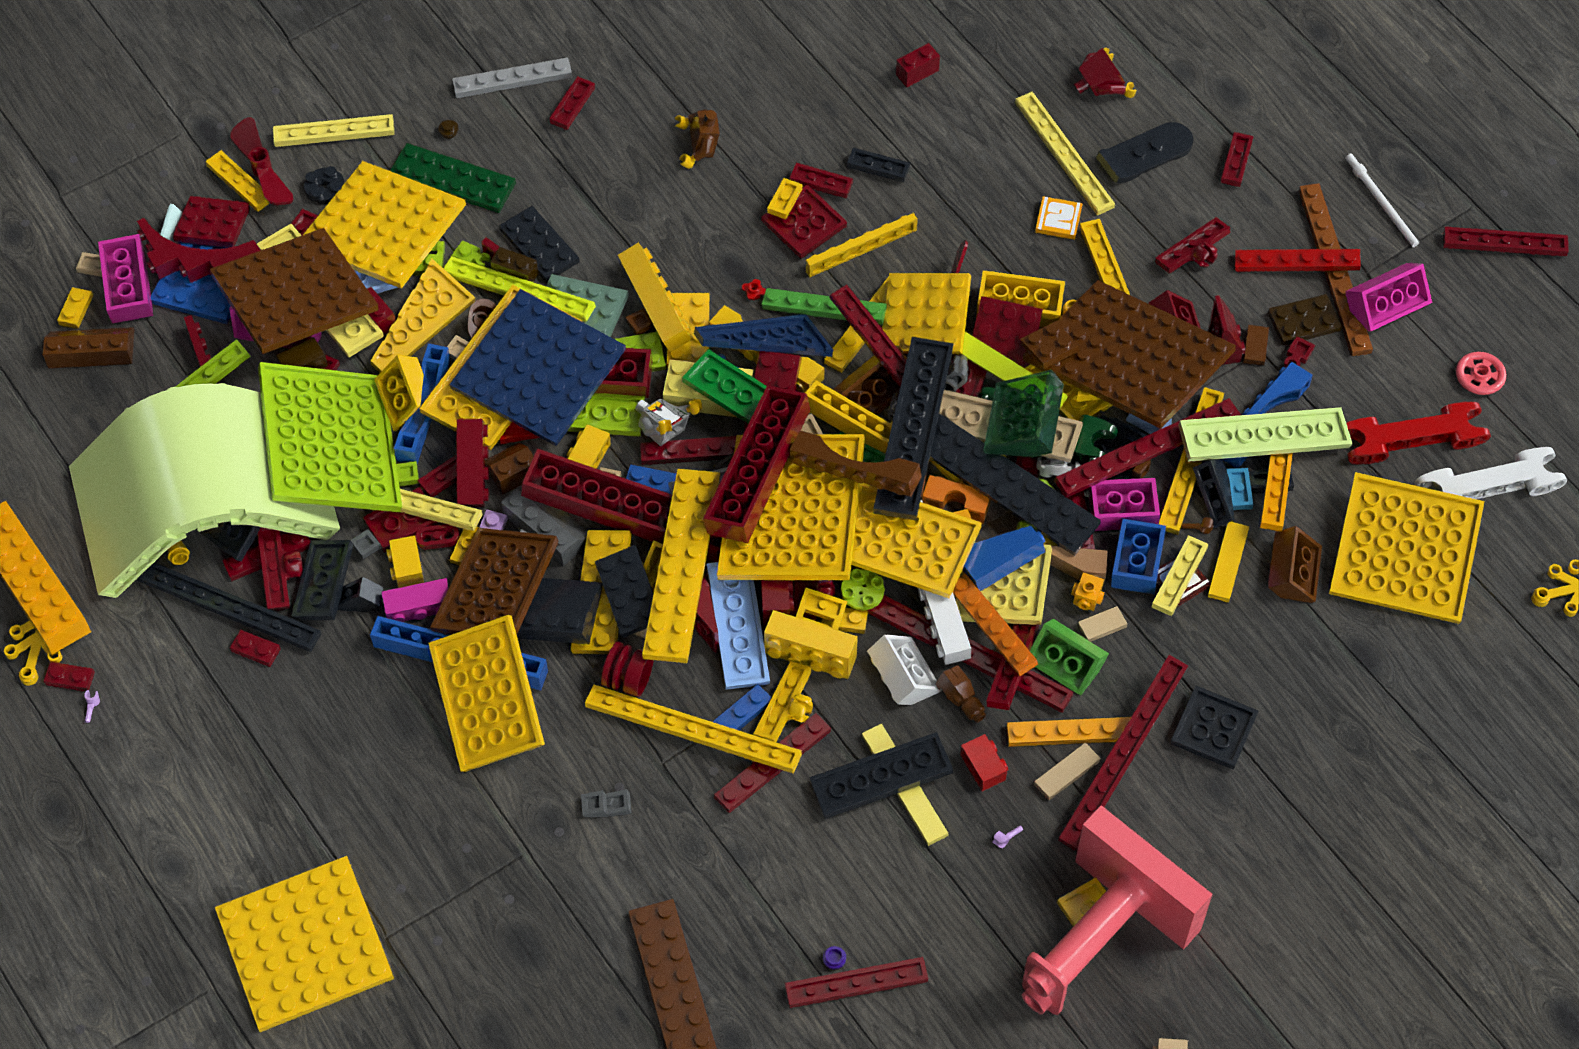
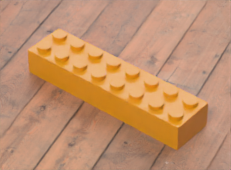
(37, 586)

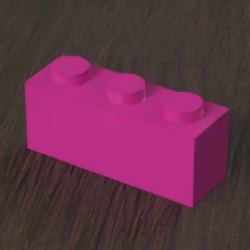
(415, 600)

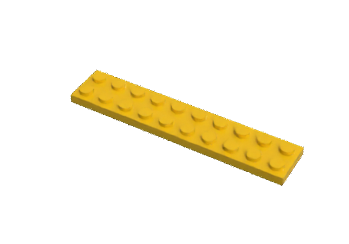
(680, 568)

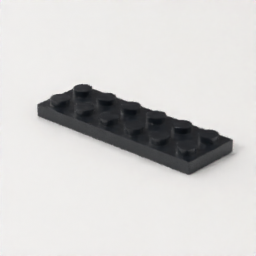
(881, 775)

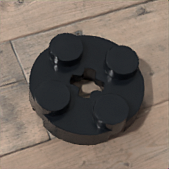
(319, 177)

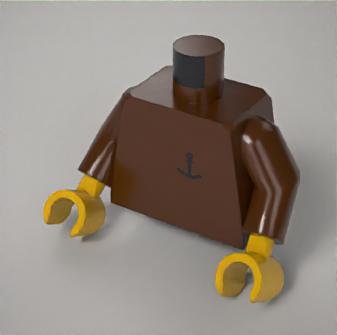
(704, 135)

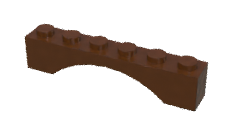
(893, 475)

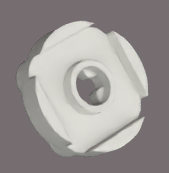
(1054, 467)

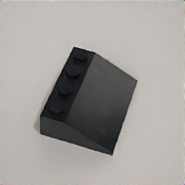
(562, 611)

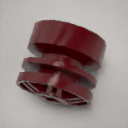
(623, 667)

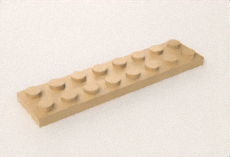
(974, 414)

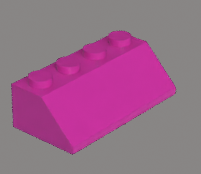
(1389, 296)

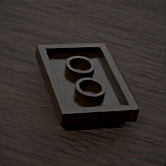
(1304, 319)

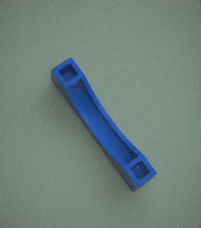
(1287, 387)
(414, 432)

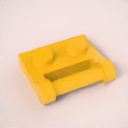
(822, 606)

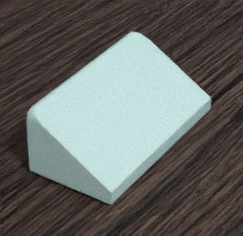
(171, 221)

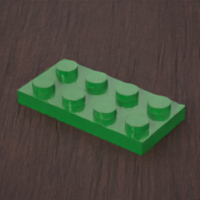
(725, 385)

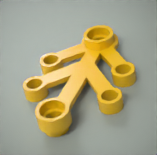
(1571, 588)
(33, 641)

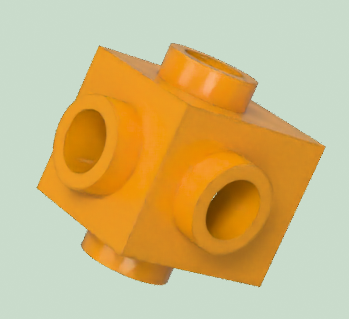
(1088, 592)

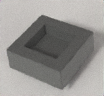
(365, 544)

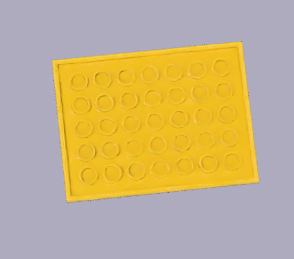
(804, 526)

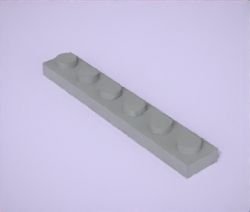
(512, 77)

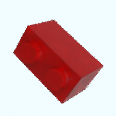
(983, 762)

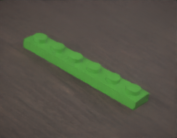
(814, 305)

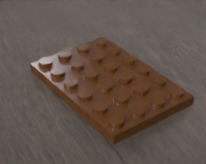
(495, 579)

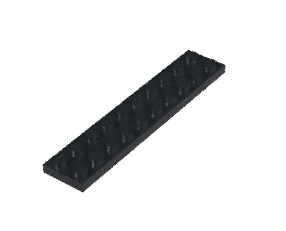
(916, 420)
(1012, 487)

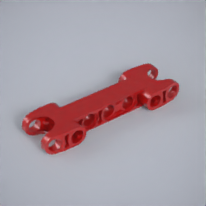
(1447, 427)

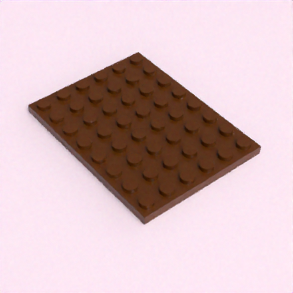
(1136, 354)

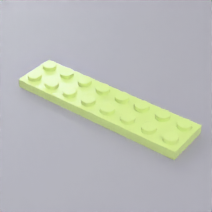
(1264, 434)

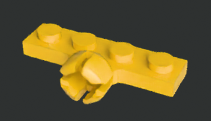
(786, 703)

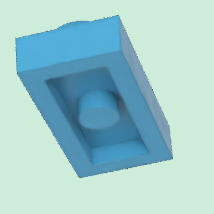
(1240, 488)

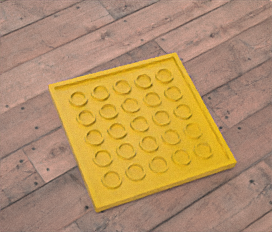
(387, 222)
(1407, 548)
(303, 943)

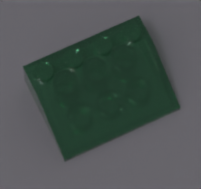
(1024, 415)

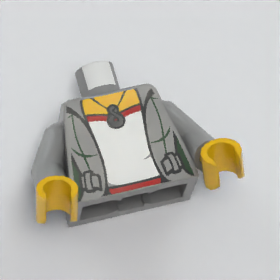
(663, 420)

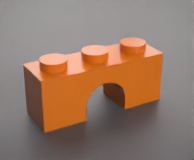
(941, 491)

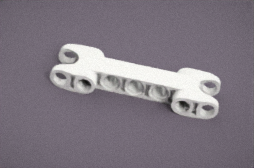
(1523, 473)

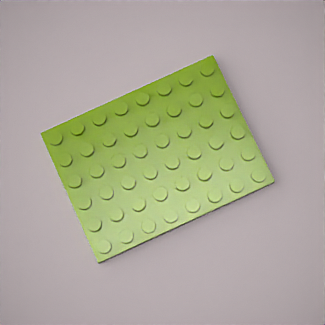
(328, 438)

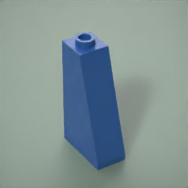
(1002, 555)

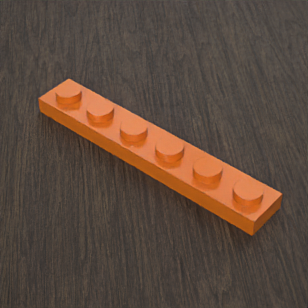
(994, 626)

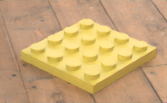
(1020, 594)

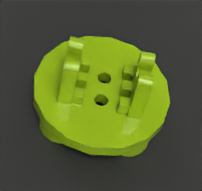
(872, 593)

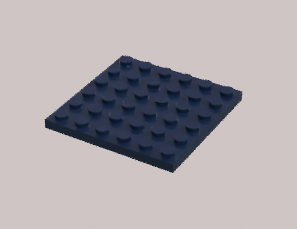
(538, 367)

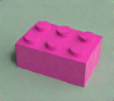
(1124, 499)

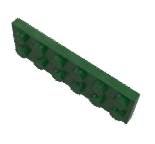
(456, 177)

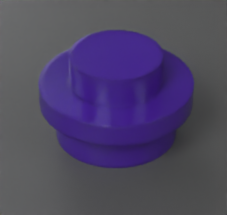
(834, 958)

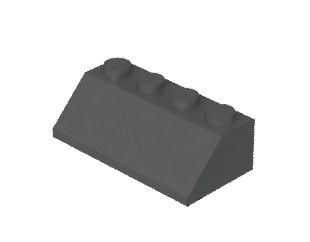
(546, 520)

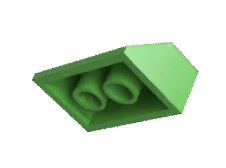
(1067, 656)

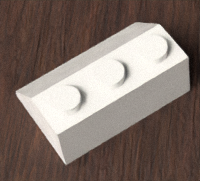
(903, 669)

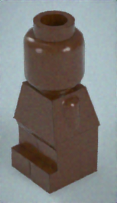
(961, 692)

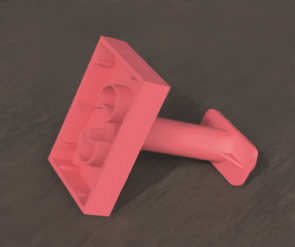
(1136, 881)

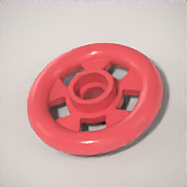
(1487, 360)

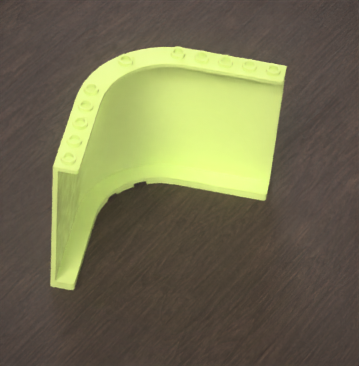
(178, 468)

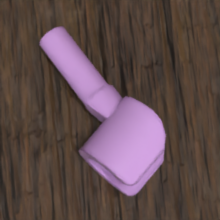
(91, 703)
(1001, 839)

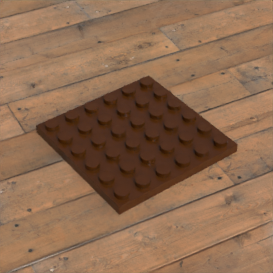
(293, 290)

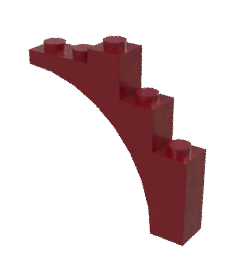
(194, 263)

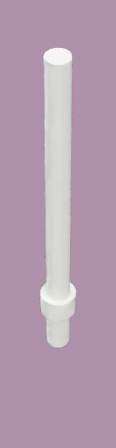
(1361, 172)

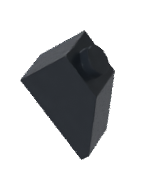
(360, 596)

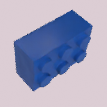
(1138, 556)

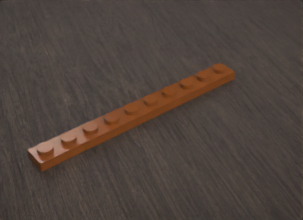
(1338, 281)

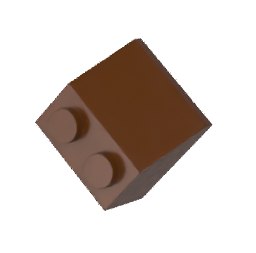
(509, 467)

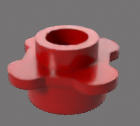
(754, 294)

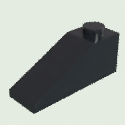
(1215, 490)

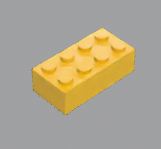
(1026, 291)
(810, 644)

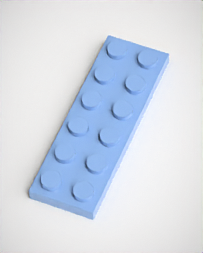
(738, 631)

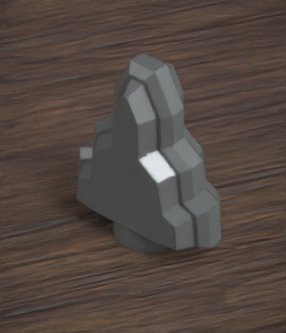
(957, 373)

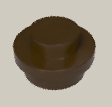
(448, 129)

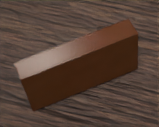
(1256, 345)

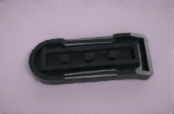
(1146, 151)

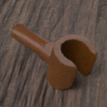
(1205, 527)

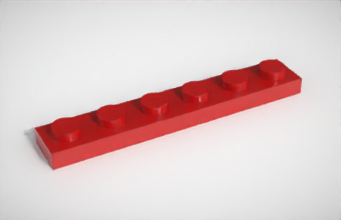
(1298, 260)

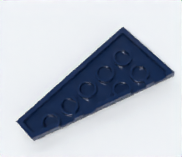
(780, 334)

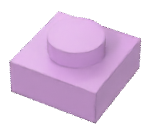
(494, 520)

